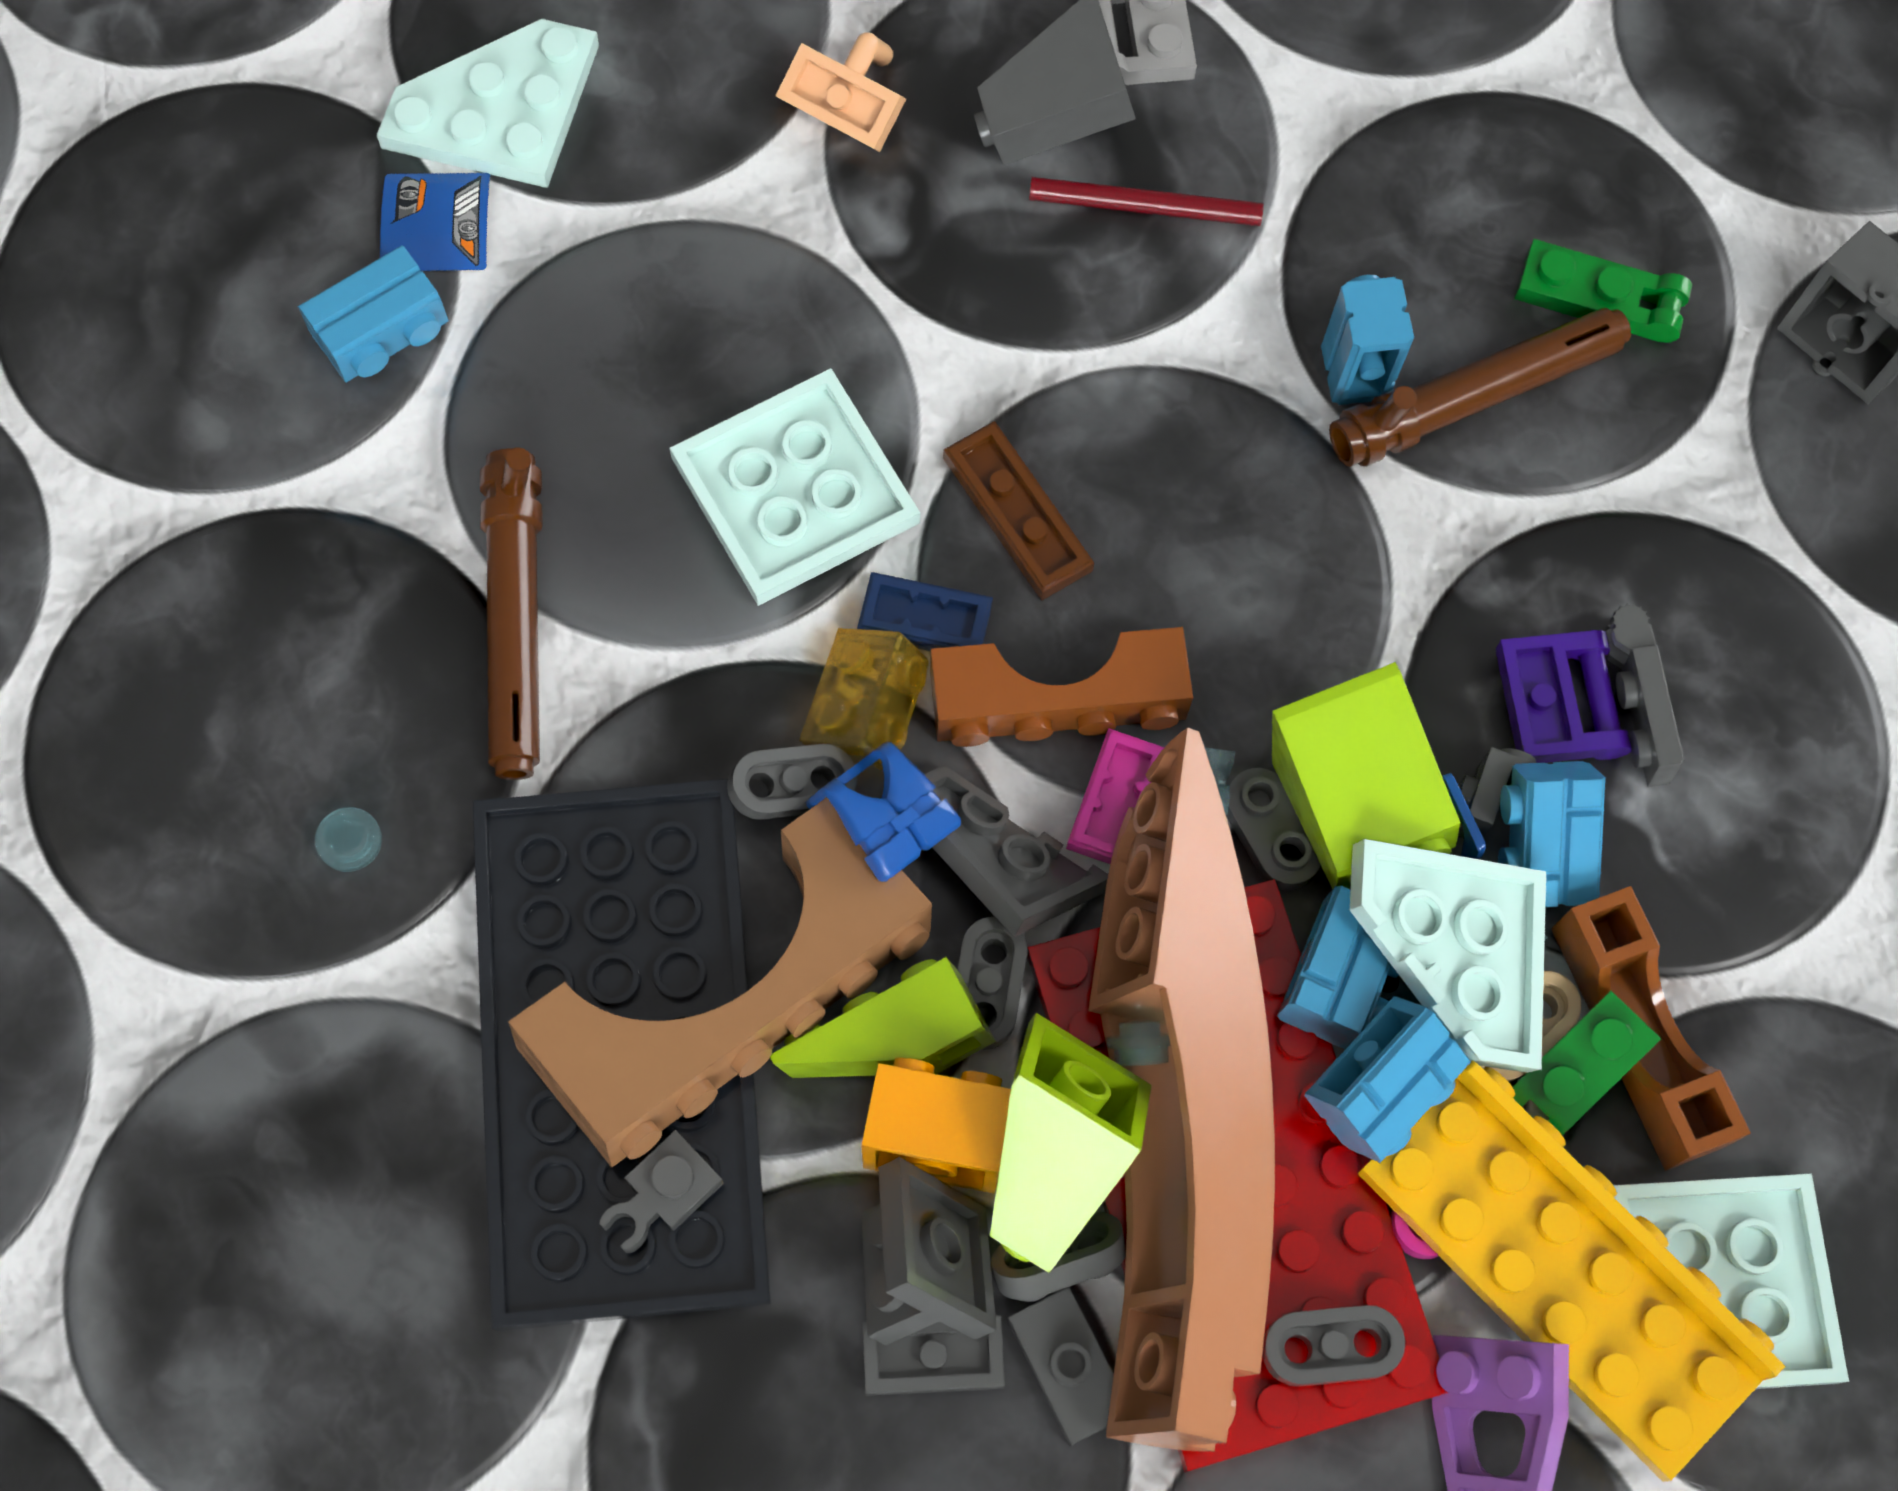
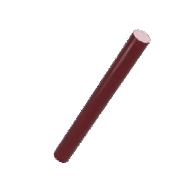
(1146, 201)

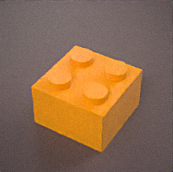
(937, 1123)

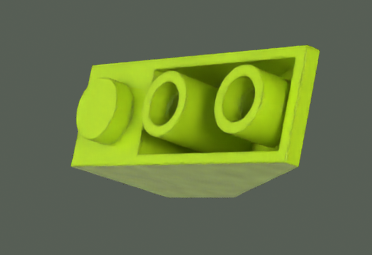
(920, 1018)

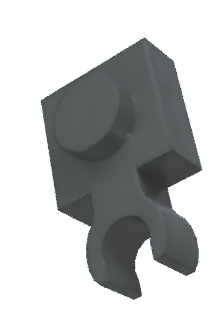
(668, 1186)

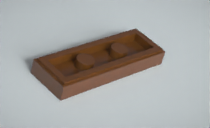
(1018, 510)

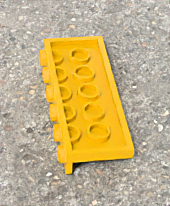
(1574, 1269)

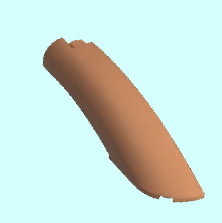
(1204, 1185)

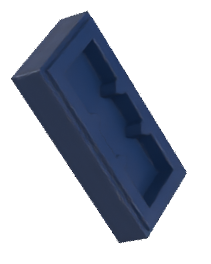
(925, 612)

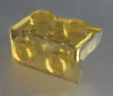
(866, 692)

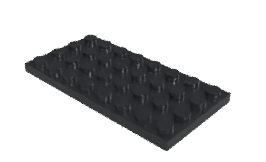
(644, 919)

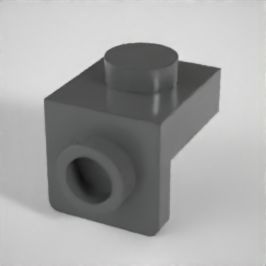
(1484, 789)

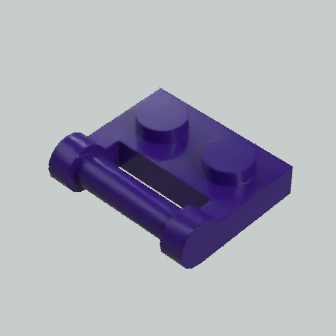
(1544, 701)

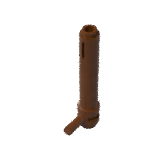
(1406, 414)
(511, 523)

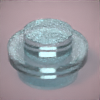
(348, 839)
(1139, 1043)

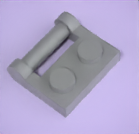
(1158, 39)

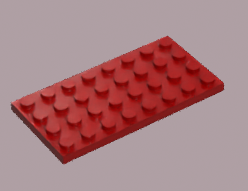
(1328, 1224)

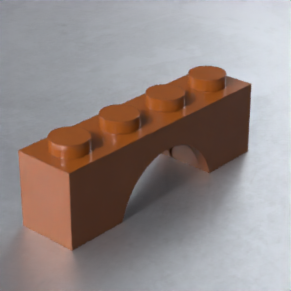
(986, 698)
(1673, 1090)

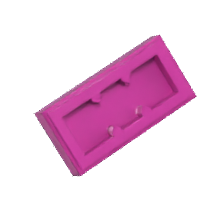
(1111, 790)

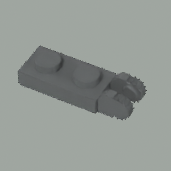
(1644, 691)

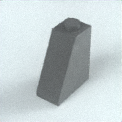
(1055, 88)

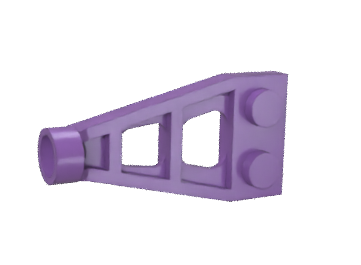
(1505, 1378)

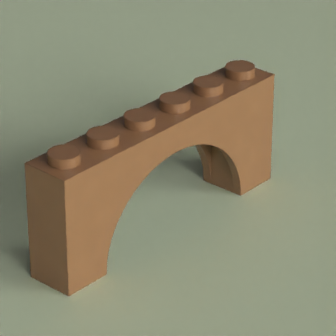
(638, 1076)

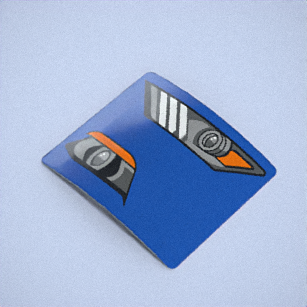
(437, 219)

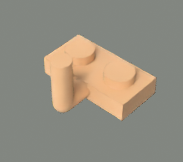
(842, 93)

